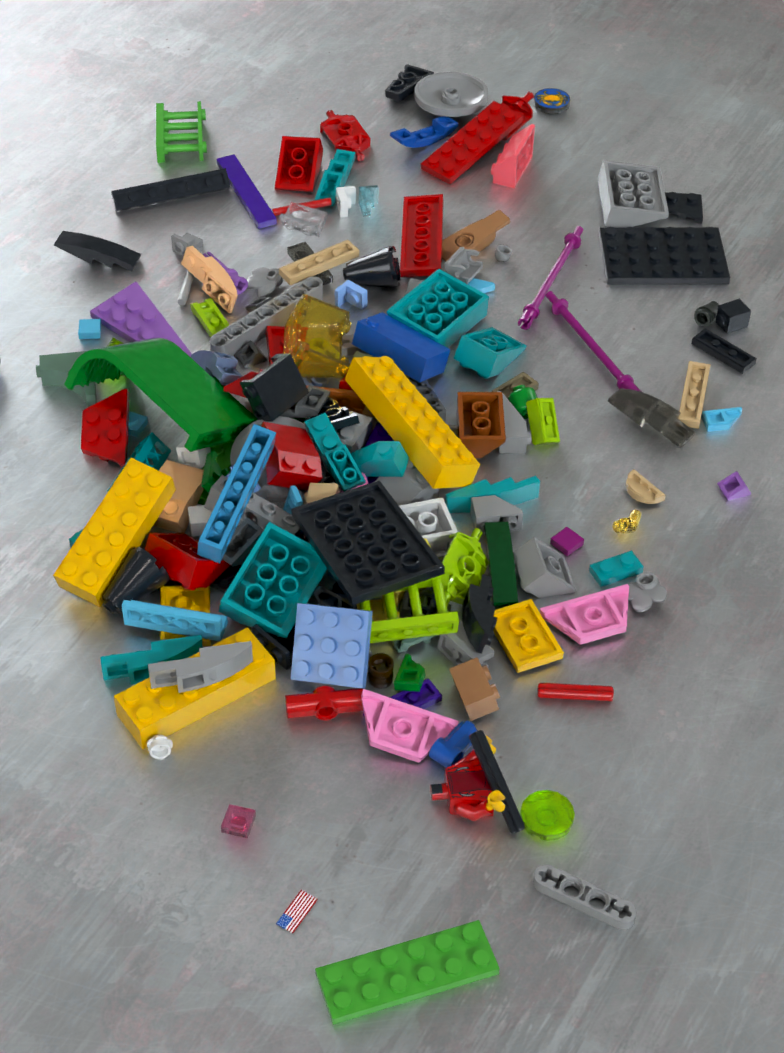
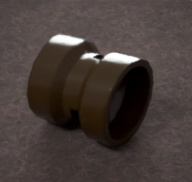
(380, 670)

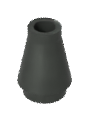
(706, 314)

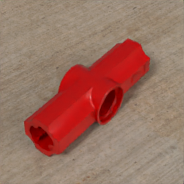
(324, 703)

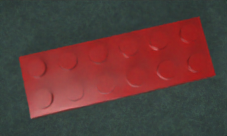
(471, 142)
(422, 235)

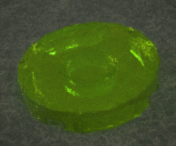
(547, 815)

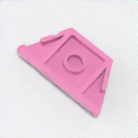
(591, 615)
(402, 727)

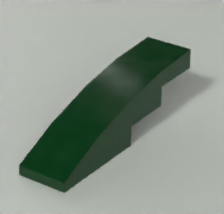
(501, 563)

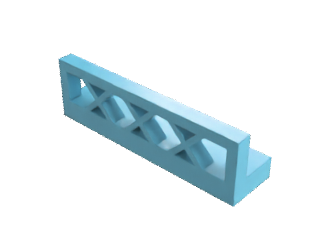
(174, 620)

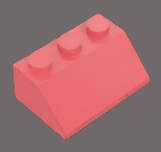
(514, 158)

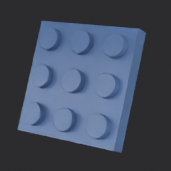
(331, 645)

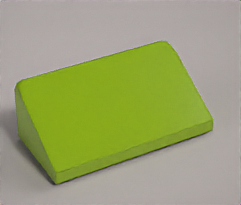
(543, 421)

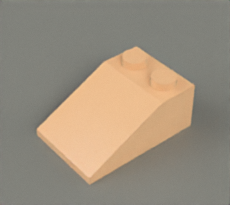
(187, 494)

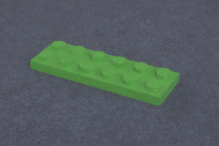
(406, 971)

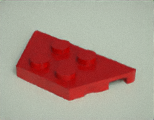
(106, 428)

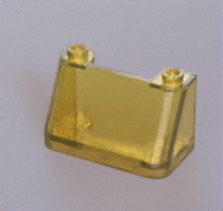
(315, 338)

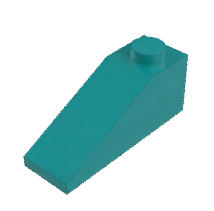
(382, 459)

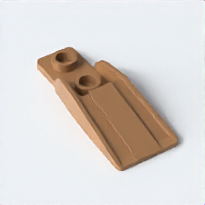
(476, 235)

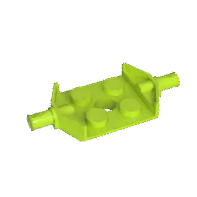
(461, 550)

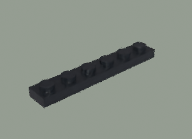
(170, 189)

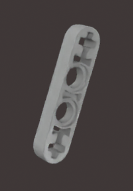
(586, 893)

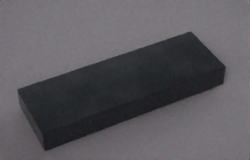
(724, 351)

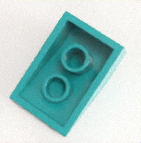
(488, 351)

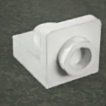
(344, 198)

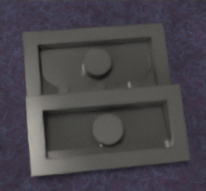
(308, 405)

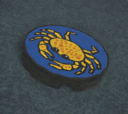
(551, 100)

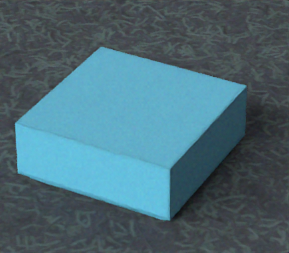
(89, 329)

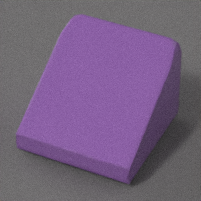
(734, 487)

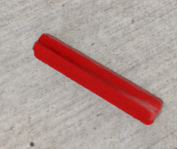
(575, 691)

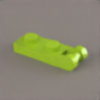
(209, 316)

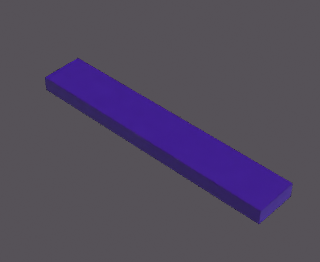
(247, 192)

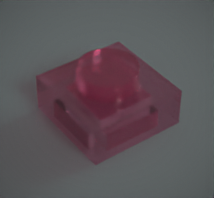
(238, 821)

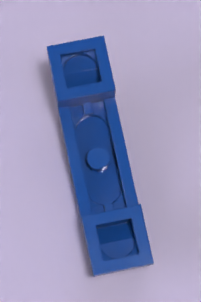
(440, 129)

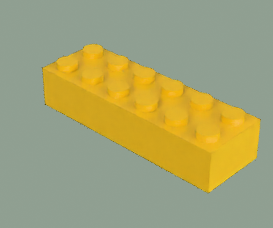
(114, 530)
(166, 711)

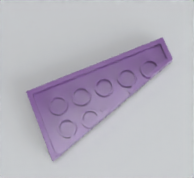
(135, 317)

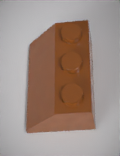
(480, 421)

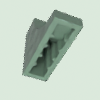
(54, 372)

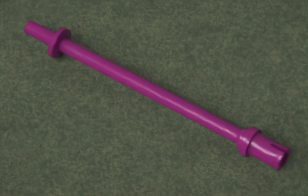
(560, 307)
(532, 311)

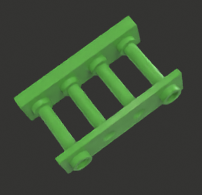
(163, 128)

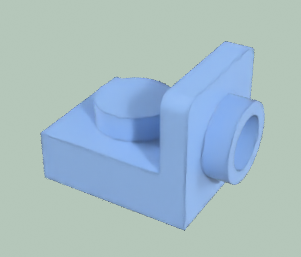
(352, 294)

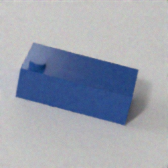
(410, 350)

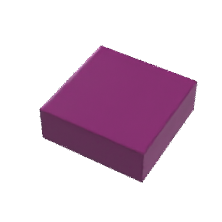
(567, 541)

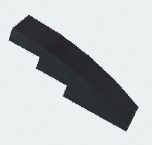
(95, 248)

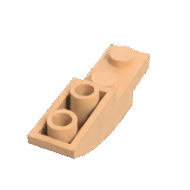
(213, 276)

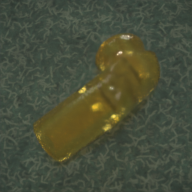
(628, 525)

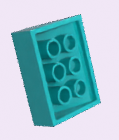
(441, 308)
(273, 581)

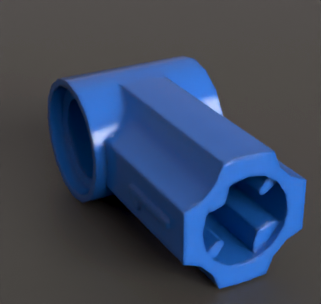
(453, 747)

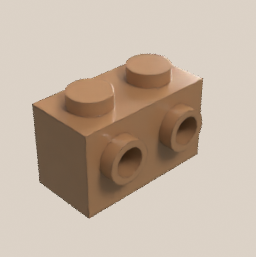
(474, 689)

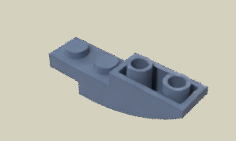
(218, 365)

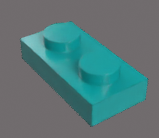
(616, 568)

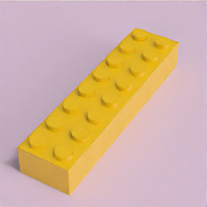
(412, 421)

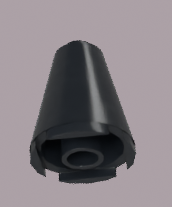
(375, 269)
(134, 580)

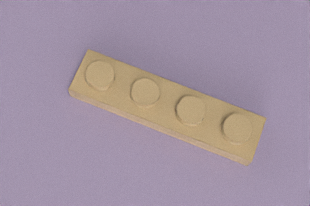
(319, 262)
(694, 394)

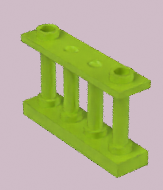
(419, 624)

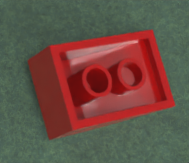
(299, 163)
(292, 458)

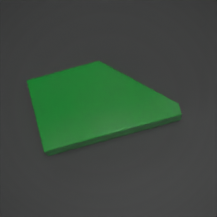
(410, 675)

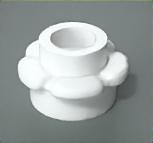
(159, 746)

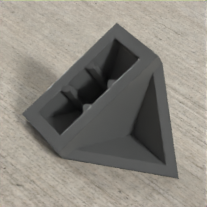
(242, 542)

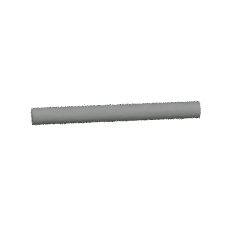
(186, 286)

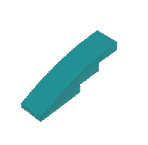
(335, 175)
(511, 492)

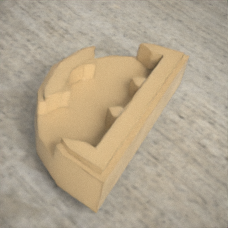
(642, 489)

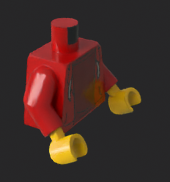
(468, 789)

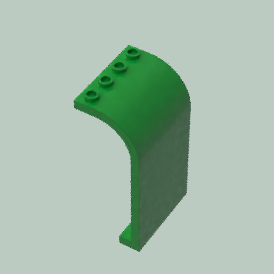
(170, 382)

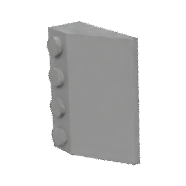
(631, 194)

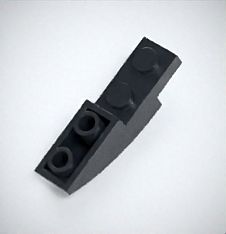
(478, 614)

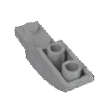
(198, 672)

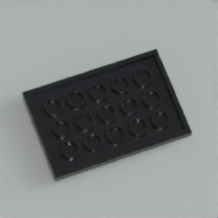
(663, 256)
(367, 542)

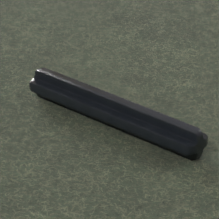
(496, 780)

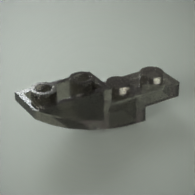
(651, 410)

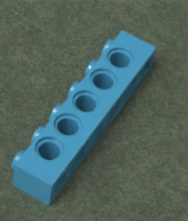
(236, 494)

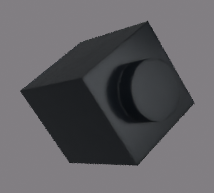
(733, 316)

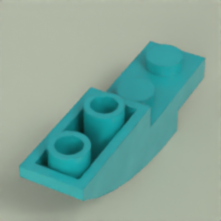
(333, 453)
(136, 663)

